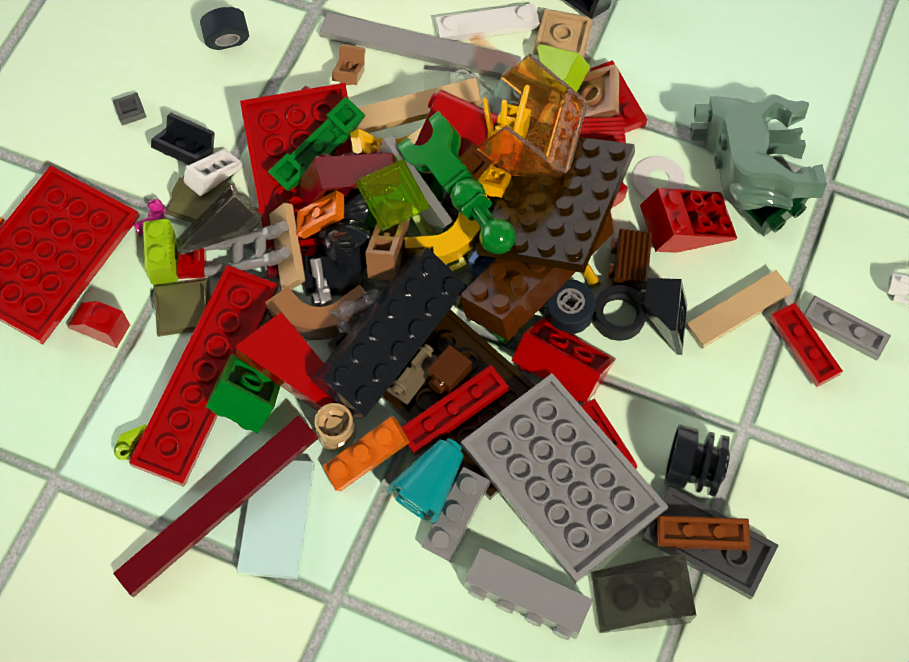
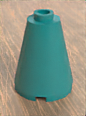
(428, 480)

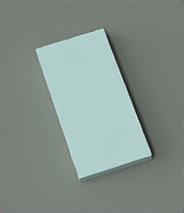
(277, 524)

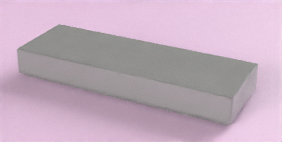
(846, 328)

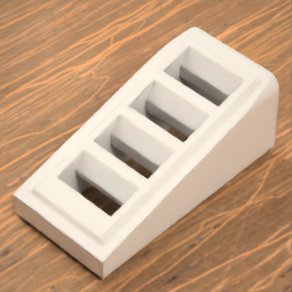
(200, 182)

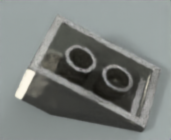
(223, 220)
(643, 594)

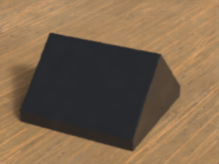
(338, 282)

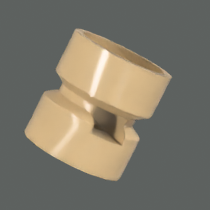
(335, 427)

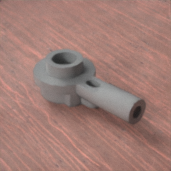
(322, 295)

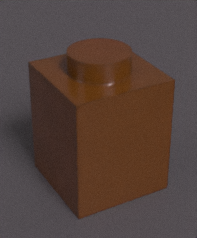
(449, 371)

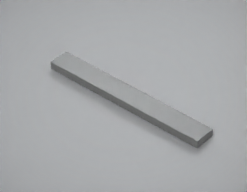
(416, 45)

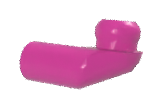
(156, 212)

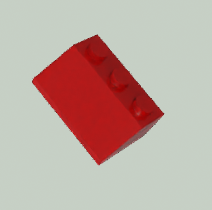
(569, 358)

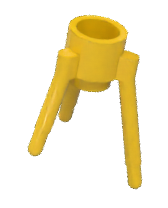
(491, 131)

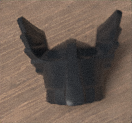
(348, 239)

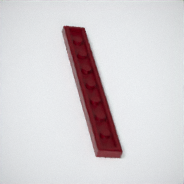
(215, 506)

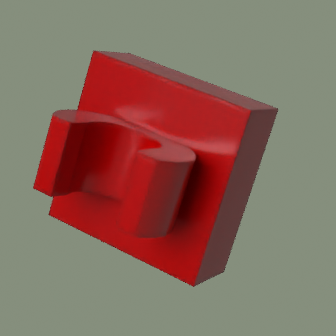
(191, 264)

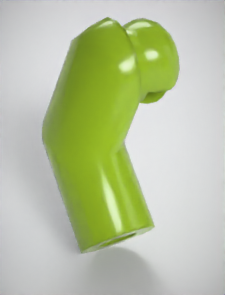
(127, 442)

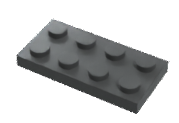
(734, 569)

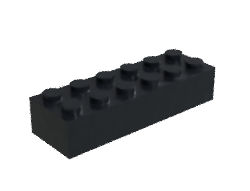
(389, 333)

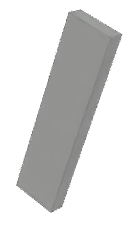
(436, 215)

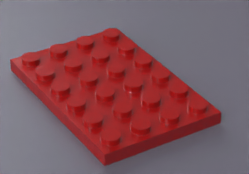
(278, 127)
(55, 250)

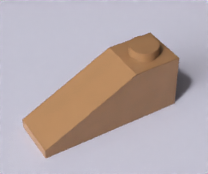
(386, 251)

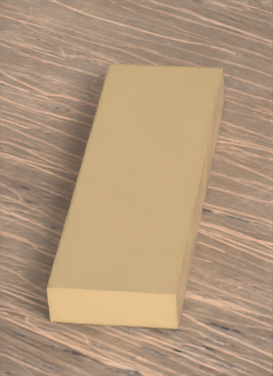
(291, 268)

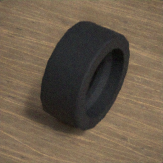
(617, 332)

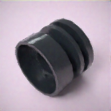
(697, 460)

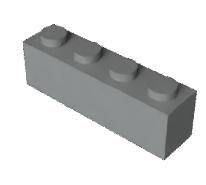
(528, 594)

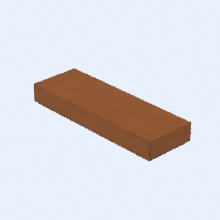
(703, 533)

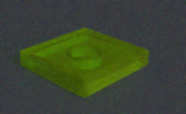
(392, 194)

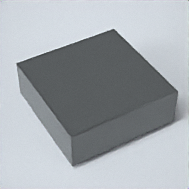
(129, 108)

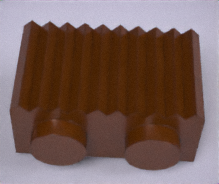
(631, 258)

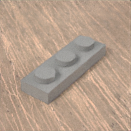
(456, 514)

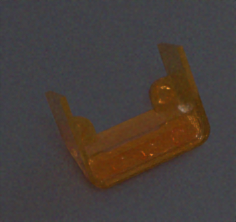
(554, 126)

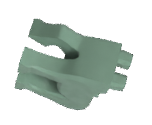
(742, 144)

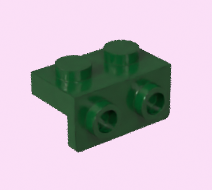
(774, 218)

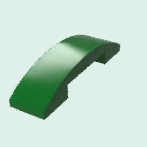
(325, 140)

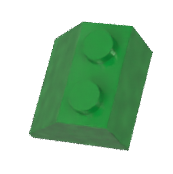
(243, 395)

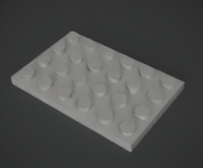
(564, 477)

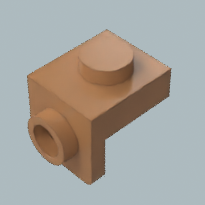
(350, 65)

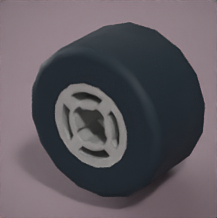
(224, 28)
(567, 316)

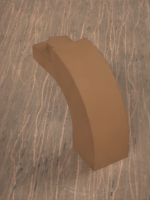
(308, 320)

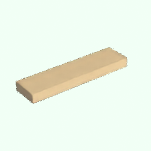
(739, 309)

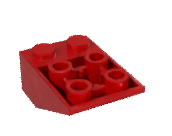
(686, 219)

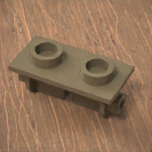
(413, 375)

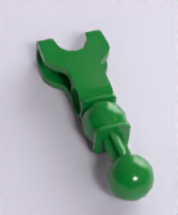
(467, 195)

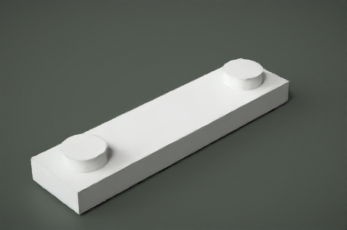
(488, 22)

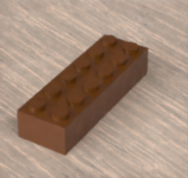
(514, 291)

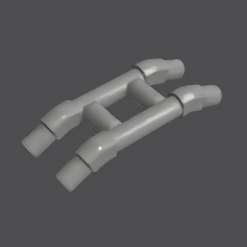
(261, 257)

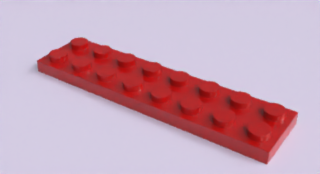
(181, 417)

